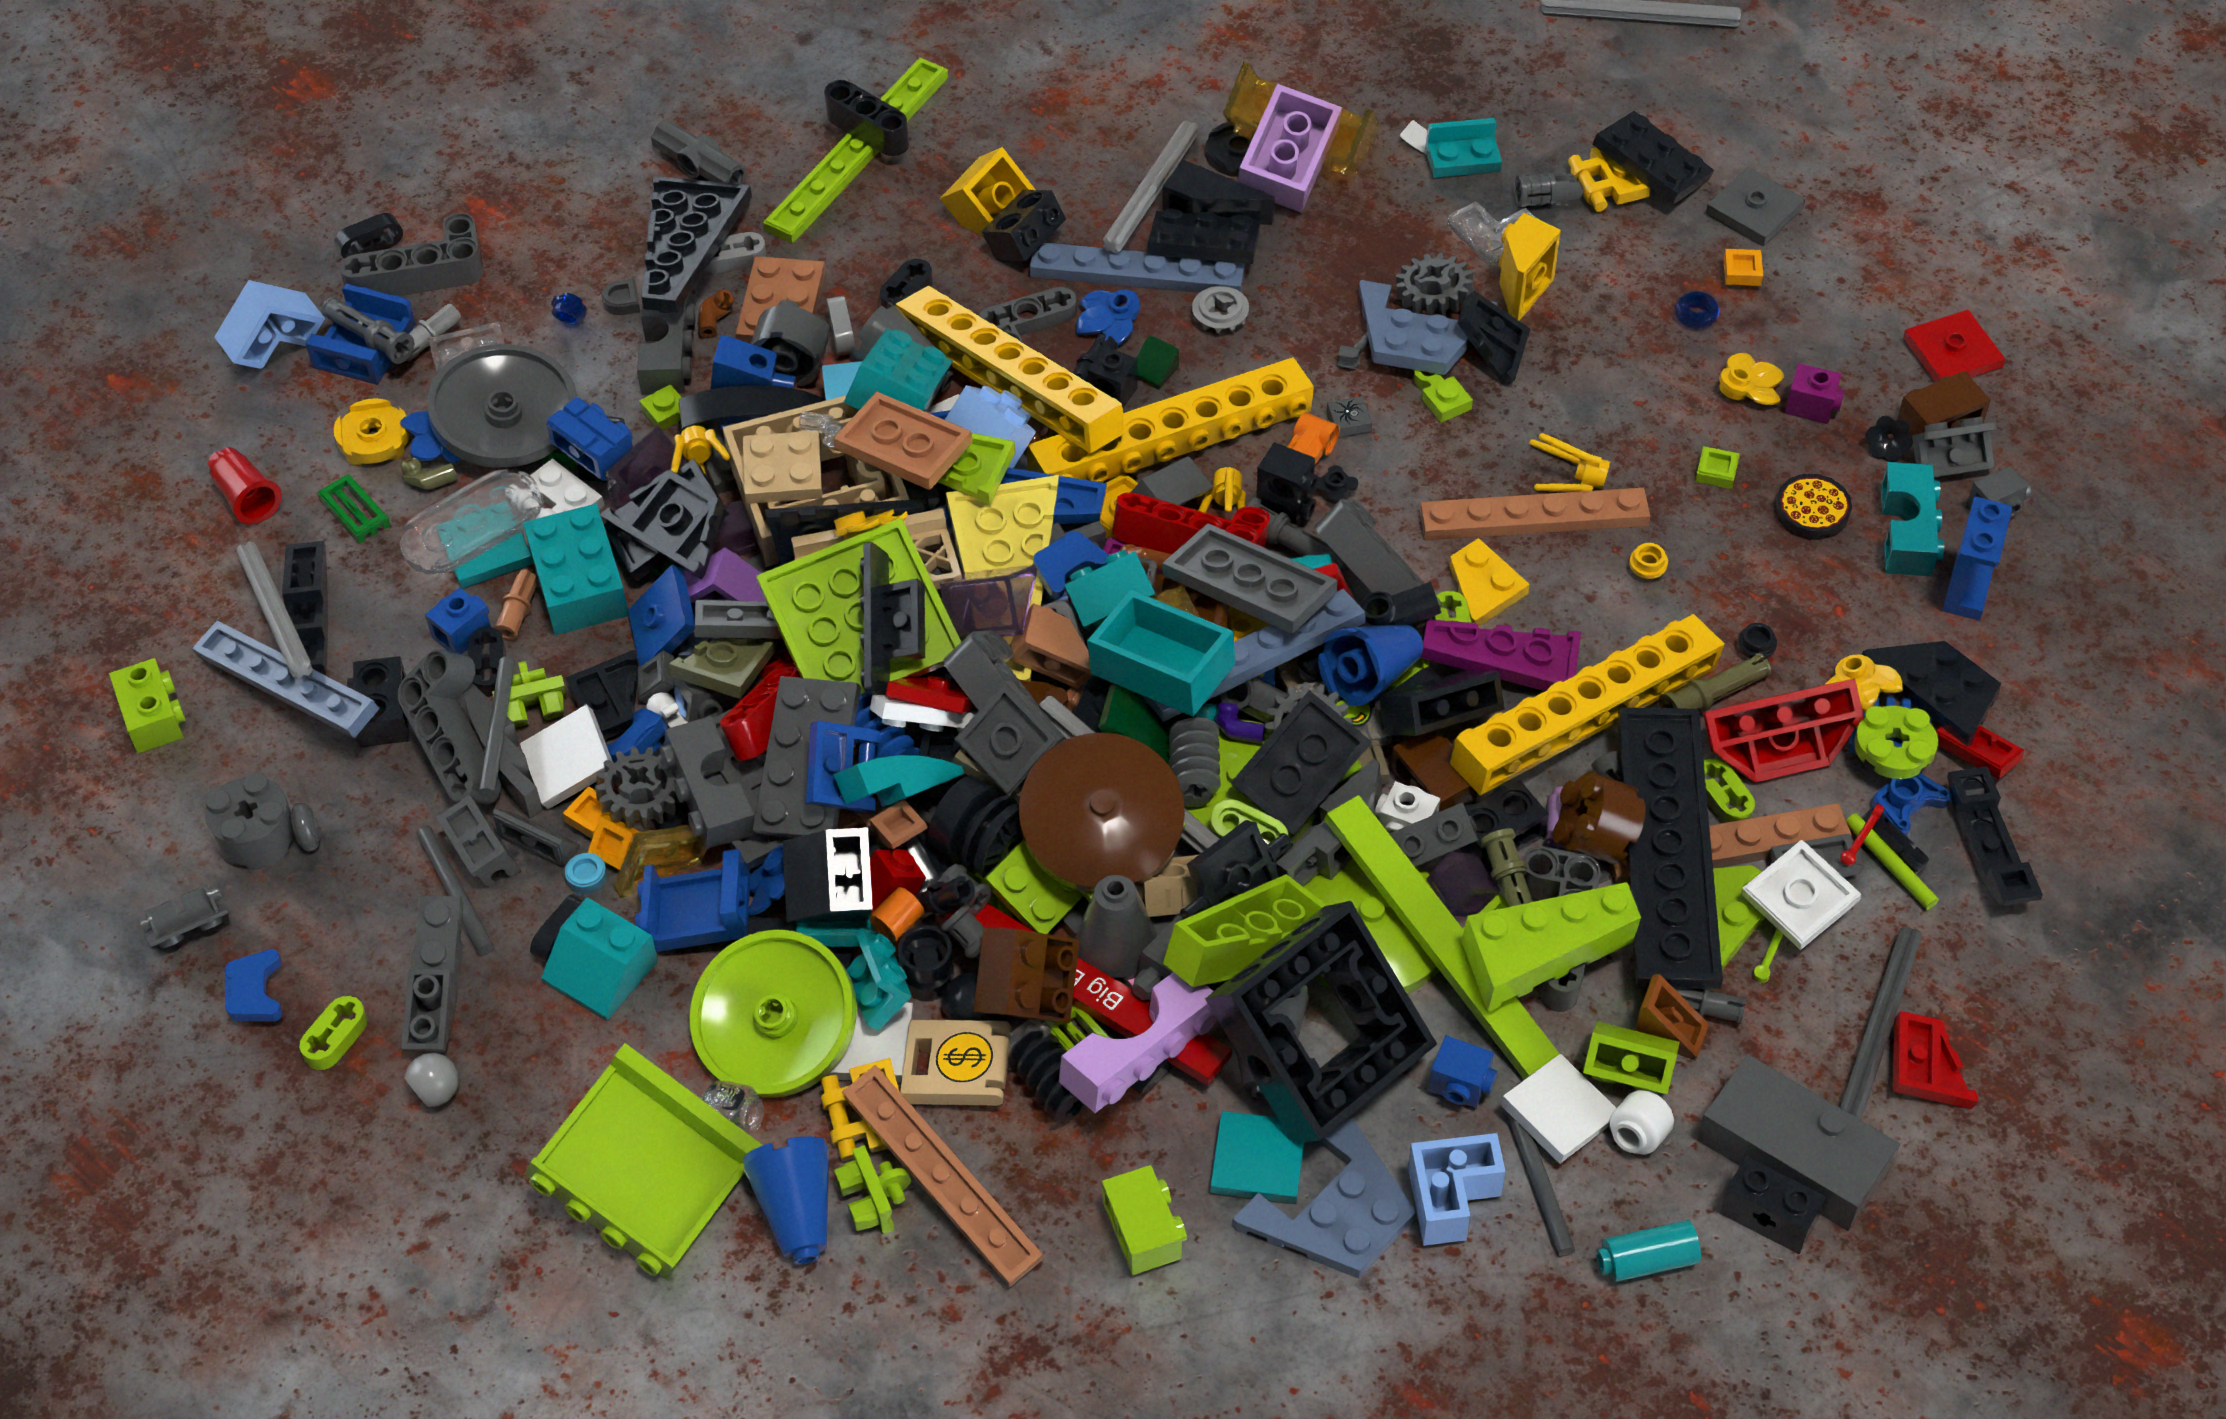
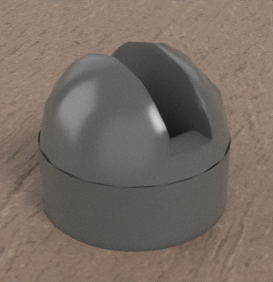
(1608, 765)

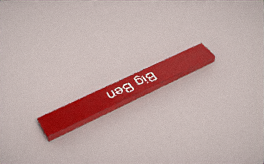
(1119, 1007)

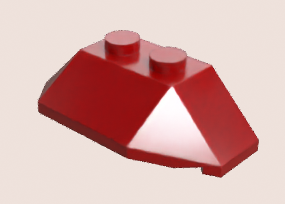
(1785, 730)

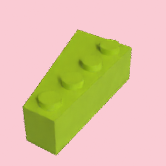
(1237, 931)
(1545, 939)

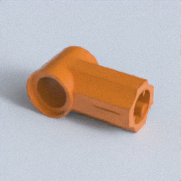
(1314, 436)
(896, 915)

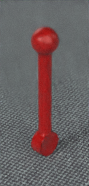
(1848, 857)

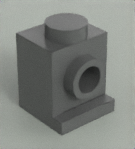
(2003, 487)

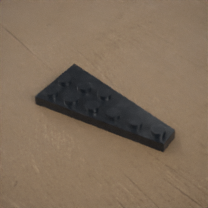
(684, 234)

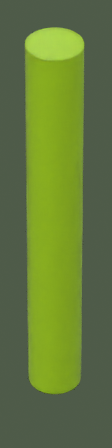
(1894, 863)

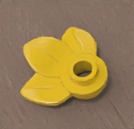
(1750, 379)
(857, 523)
(1869, 677)

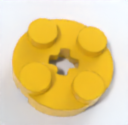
(371, 448)

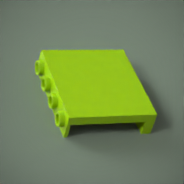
(642, 1162)

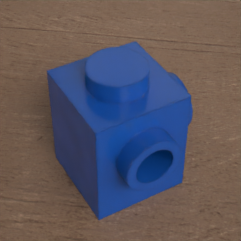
(456, 619)
(1462, 1072)

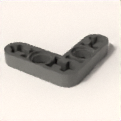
(1053, 314)

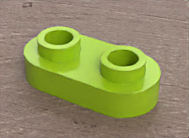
(1240, 812)

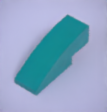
(894, 777)

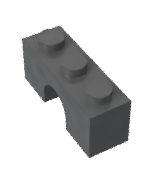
(667, 359)
(716, 811)

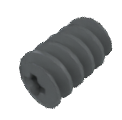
(1195, 759)

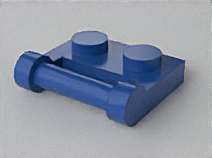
(831, 752)

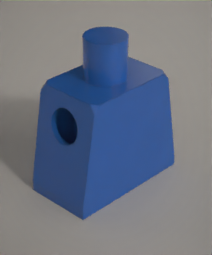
(746, 364)

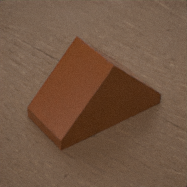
(1671, 1017)

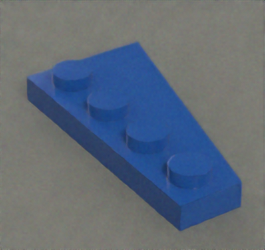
(1076, 498)

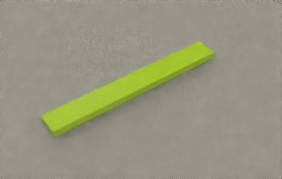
(849, 157)
(1436, 932)

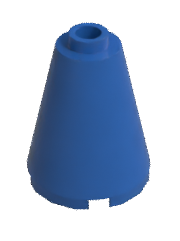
(1367, 660)
(793, 1194)

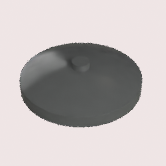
(496, 404)

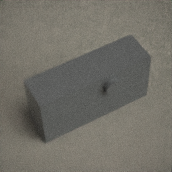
(1800, 1137)

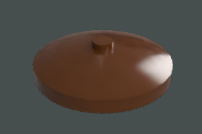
(1101, 811)

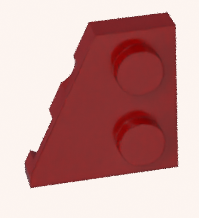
(1927, 1063)

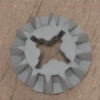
(1227, 300)

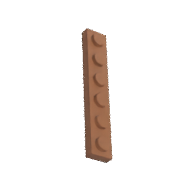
(1534, 513)
(1753, 837)
(943, 1176)

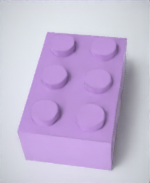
(1290, 146)

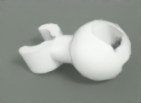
(666, 706)

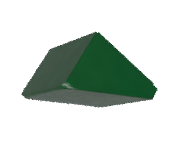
(1156, 361)

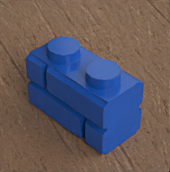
(589, 436)

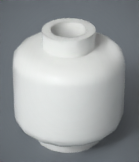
(1641, 1122)

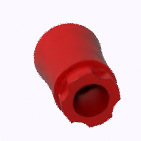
(244, 486)

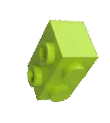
(147, 706)
(1631, 1058)
(1143, 1219)

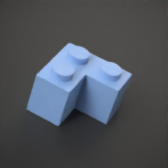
(262, 319)
(993, 415)
(1448, 1175)

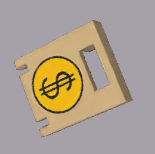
(961, 1062)

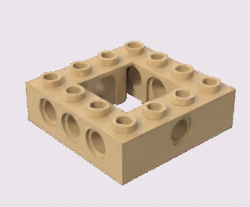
(871, 482)

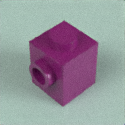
(1814, 394)

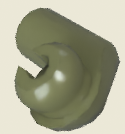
(427, 478)

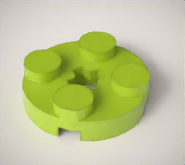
(1907, 724)

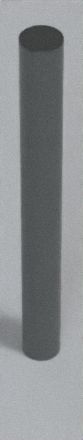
(496, 727)
(454, 888)
(1543, 1189)

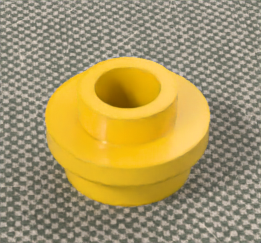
(1648, 561)

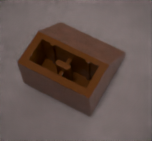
(1026, 975)

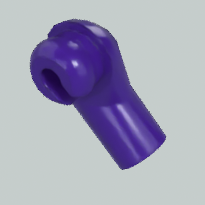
(1235, 728)

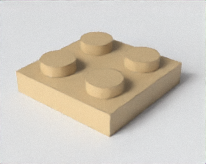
(782, 467)

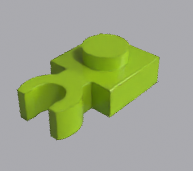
(1443, 397)

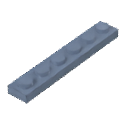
(1133, 268)
(1275, 646)
(269, 672)

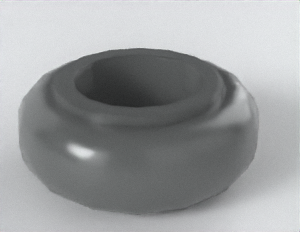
(305, 827)

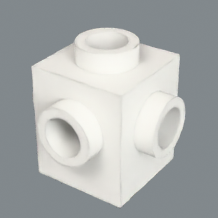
(1405, 806)

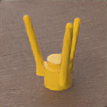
(696, 444)
(1590, 470)
(1226, 490)

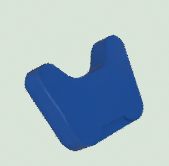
(1064, 558)
(642, 734)
(1907, 796)
(247, 987)

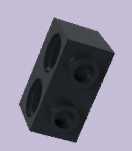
(1023, 225)
(1287, 483)
(380, 681)
(1494, 814)

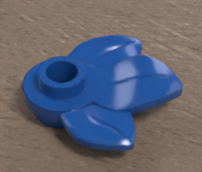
(1105, 316)
(425, 444)
(767, 882)

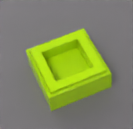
(1717, 467)

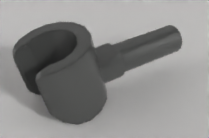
(1350, 356)

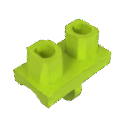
(534, 688)
(875, 1207)

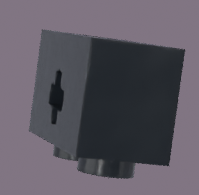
(1772, 1204)

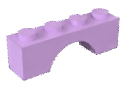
(1104, 1068)

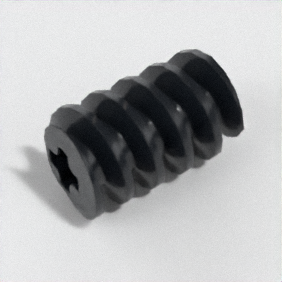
(1039, 1065)

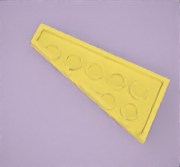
(1005, 532)

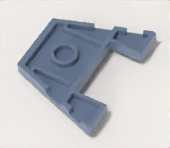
(1408, 337)
(1348, 1219)

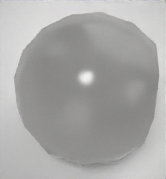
(433, 1078)

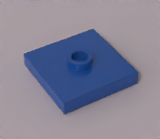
(662, 615)

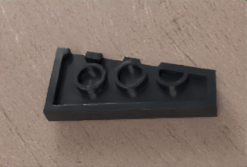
(800, 521)

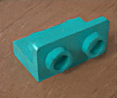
(1463, 148)
(878, 979)

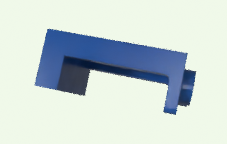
(346, 352)
(1976, 557)
(696, 905)

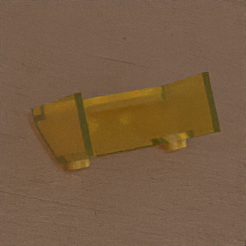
(1251, 97)

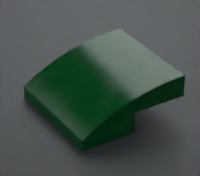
(1133, 717)

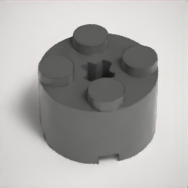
(795, 337)
(250, 821)

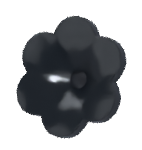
(1885, 447)

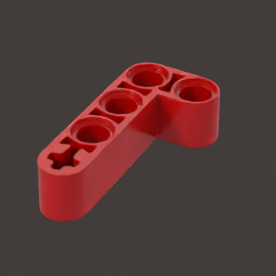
(1168, 526)
(750, 721)

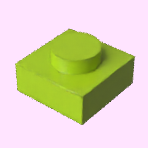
(662, 407)

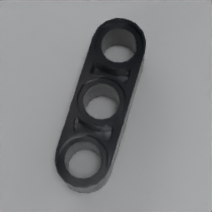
(866, 117)

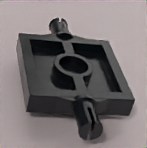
(1234, 866)

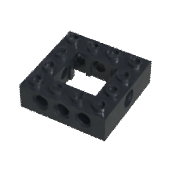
(1391, 1031)

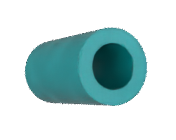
(1649, 1251)

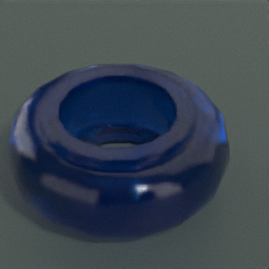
(1694, 319)

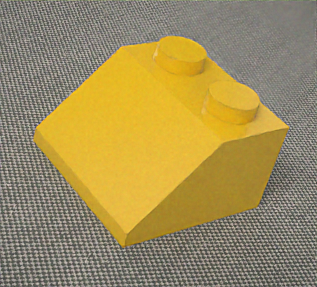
(985, 190)
(1527, 262)

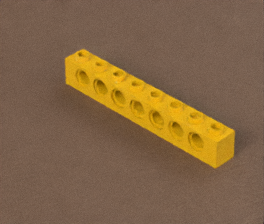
(1005, 363)
(1183, 424)
(1584, 703)

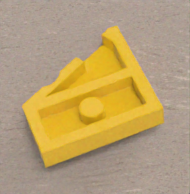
(1486, 581)

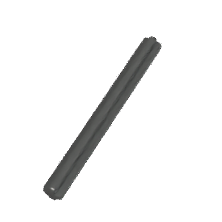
(1881, 1022)

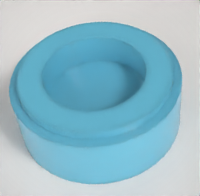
(586, 873)

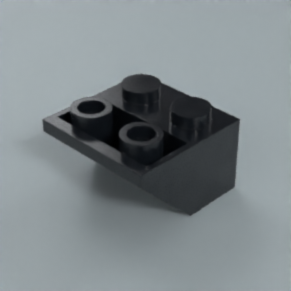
(827, 876)

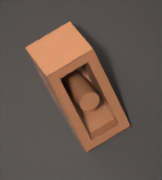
(1052, 647)

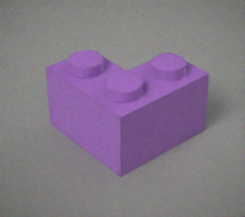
(725, 579)

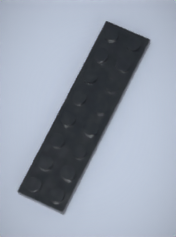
(1673, 855)

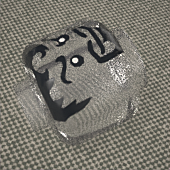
(737, 1103)

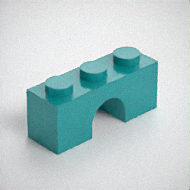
(1912, 494)

